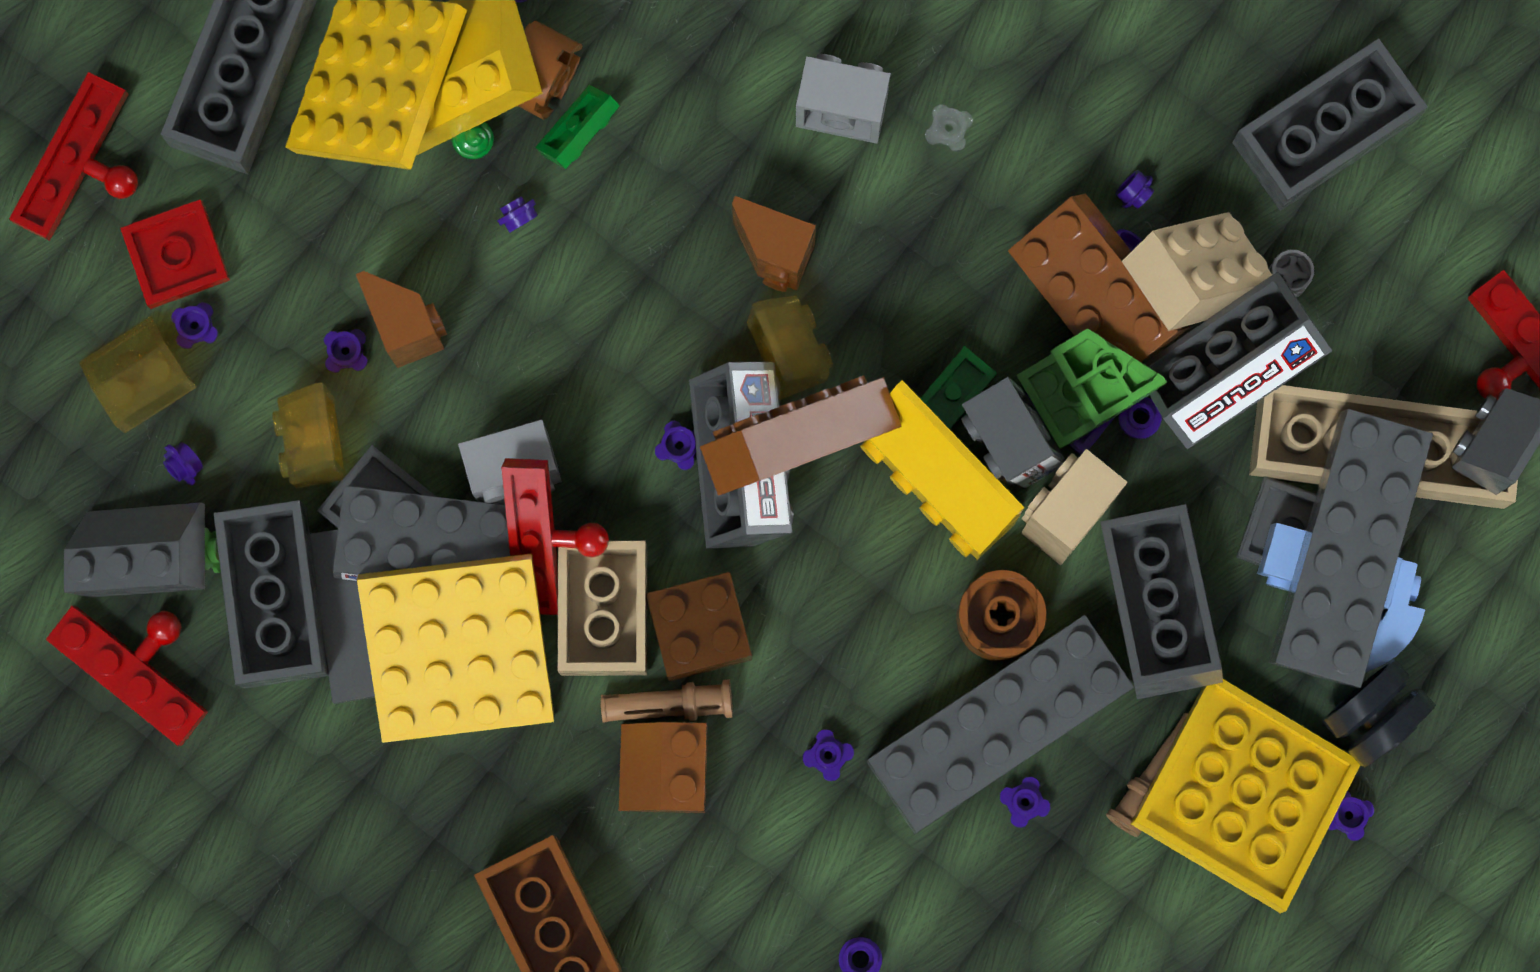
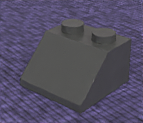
(1501, 442)

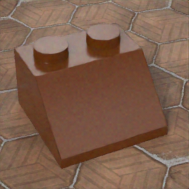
(774, 242)
(403, 320)
(663, 767)

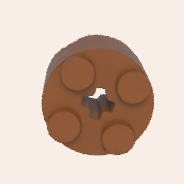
(554, 65)
(1018, 598)

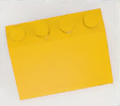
(486, 72)
(944, 476)

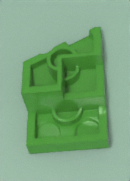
(1086, 385)

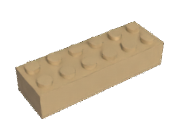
(1298, 426)

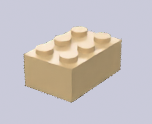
(1195, 269)
(1078, 499)
(603, 611)

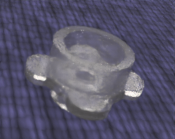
(943, 116)

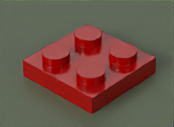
(175, 254)

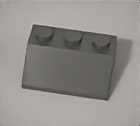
(137, 551)

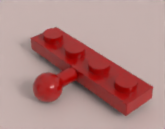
(72, 157)
(1516, 325)
(532, 526)
(128, 672)

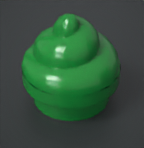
(474, 142)

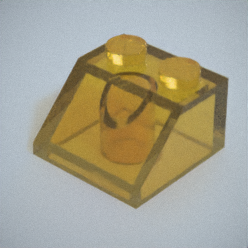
(786, 338)
(136, 375)
(310, 437)

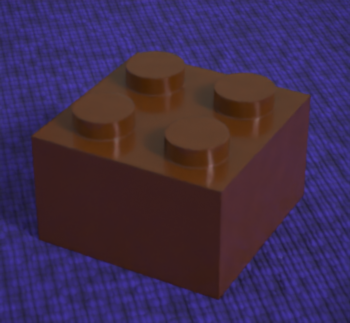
(699, 626)

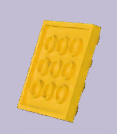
(376, 80)
(456, 648)
(1246, 793)

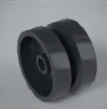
(1383, 719)

